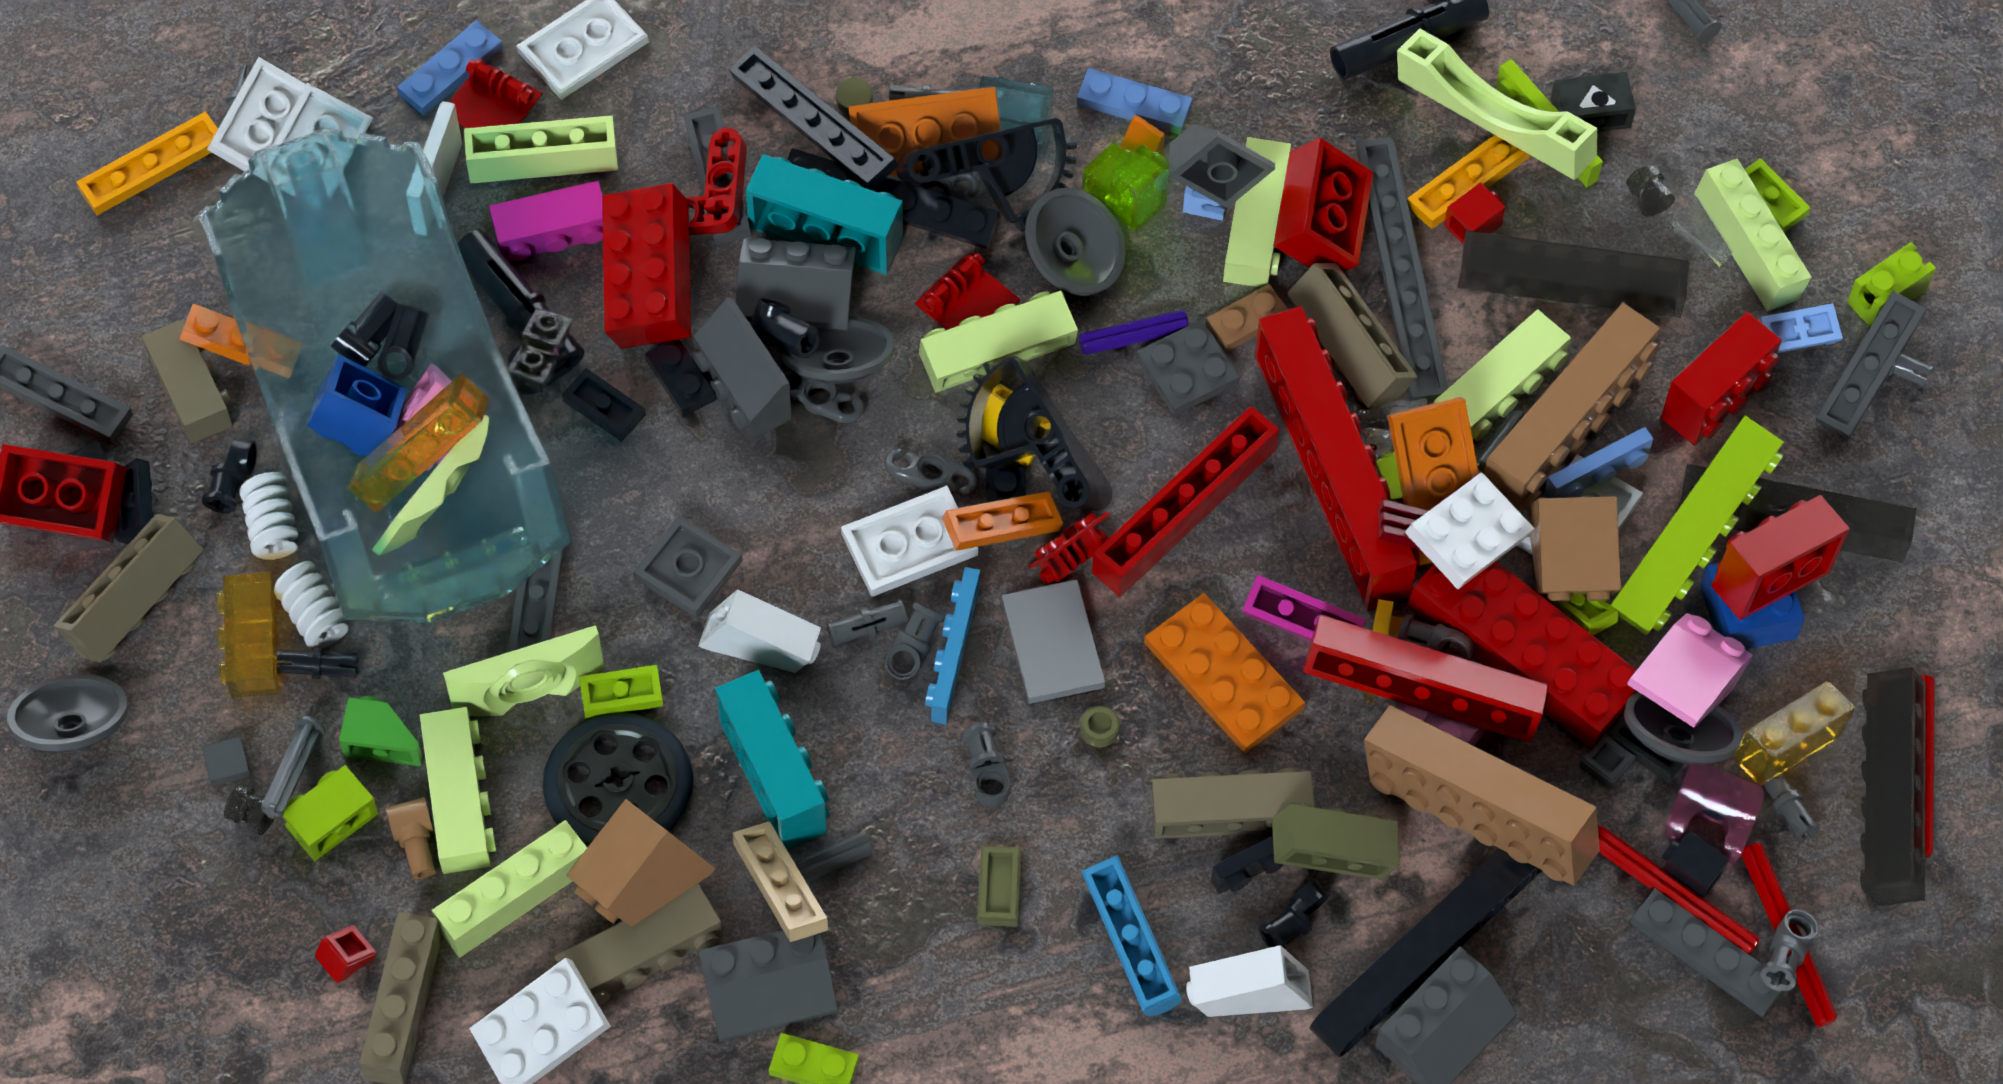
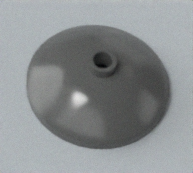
(1086, 234)
(845, 354)
(67, 713)
(1665, 734)

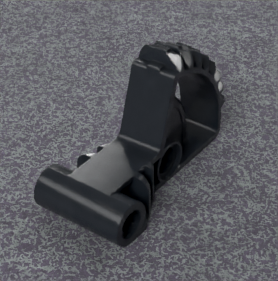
(1001, 176)
(1067, 463)

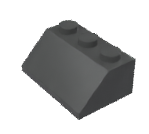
(806, 277)
(742, 371)
(766, 983)
(1446, 1021)

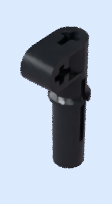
(1381, 43)
(512, 297)

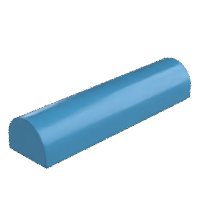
(1132, 937)

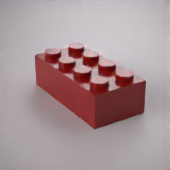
(646, 266)

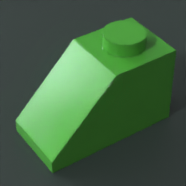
(377, 733)

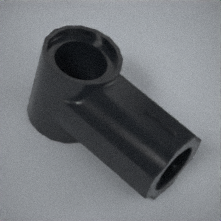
(780, 328)
(364, 337)
(403, 337)

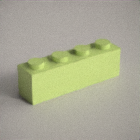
(540, 149)
(1254, 223)
(1753, 235)
(1012, 330)
(1510, 371)
(455, 790)
(509, 889)

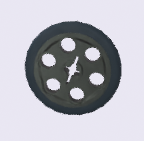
(629, 732)

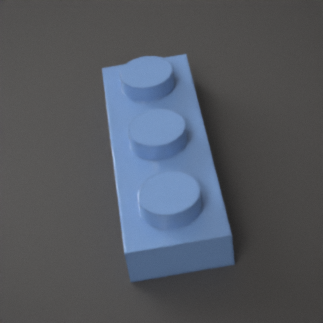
(447, 67)
(1130, 98)
(1600, 466)

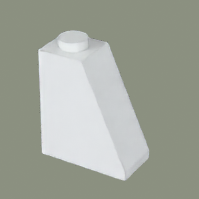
(760, 633)
(1250, 984)

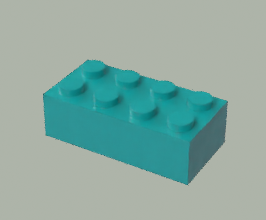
(823, 210)
(772, 760)

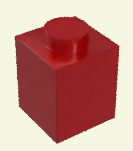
(1475, 212)

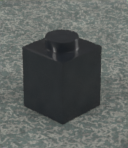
(1695, 863)

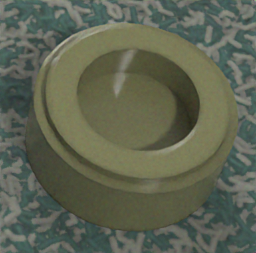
(853, 92)
(1099, 726)

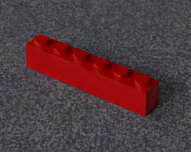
(1185, 501)
(1425, 678)

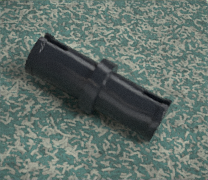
(317, 663)

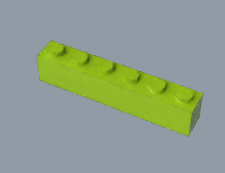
(1696, 525)

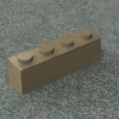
(1352, 335)
(129, 588)
(1225, 803)
(628, 954)
(401, 999)

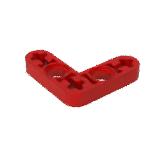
(718, 198)

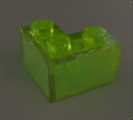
(1128, 183)

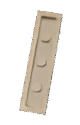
(780, 881)

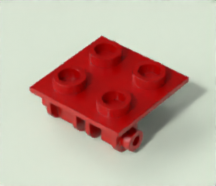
(492, 97)
(965, 293)
(1081, 542)

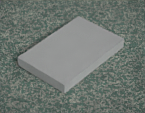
(1053, 641)

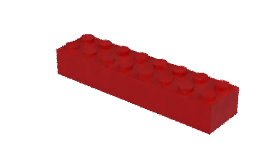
(1333, 454)

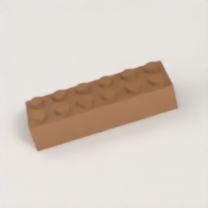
(1573, 407)
(1482, 795)

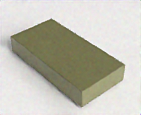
(999, 886)

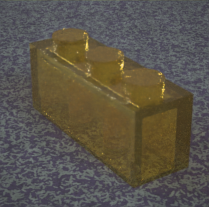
(248, 635)
(1794, 733)

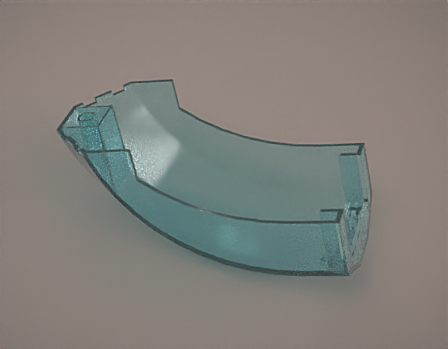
(300, 257)

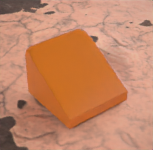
(1143, 133)

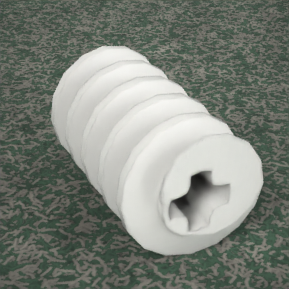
(269, 516)
(310, 605)

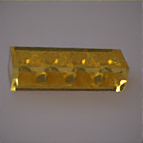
(418, 443)

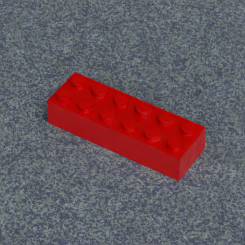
(1534, 640)

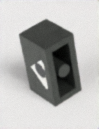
(1598, 99)

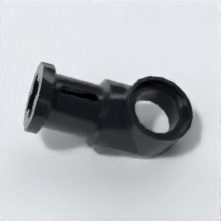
(229, 475)
(1294, 918)

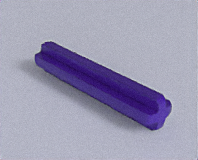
(1132, 332)

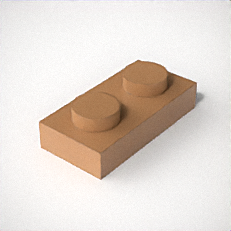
(1240, 320)

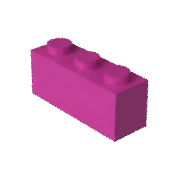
(548, 221)
(1291, 609)

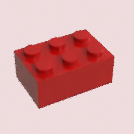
(1323, 206)
(1721, 379)
(60, 493)
(1779, 556)

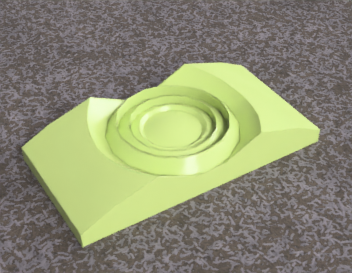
(434, 490)
(525, 674)

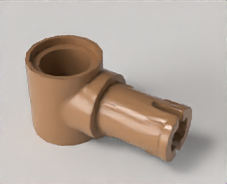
(412, 828)

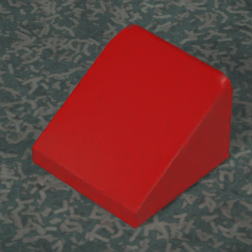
(344, 953)

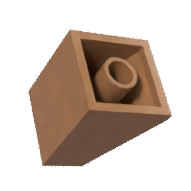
(1575, 547)
(635, 867)

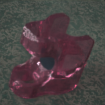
(1719, 797)

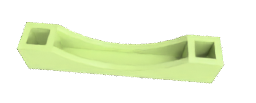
(1551, 137)

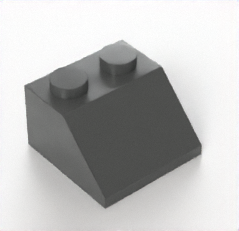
(1216, 164)

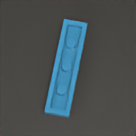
(949, 660)

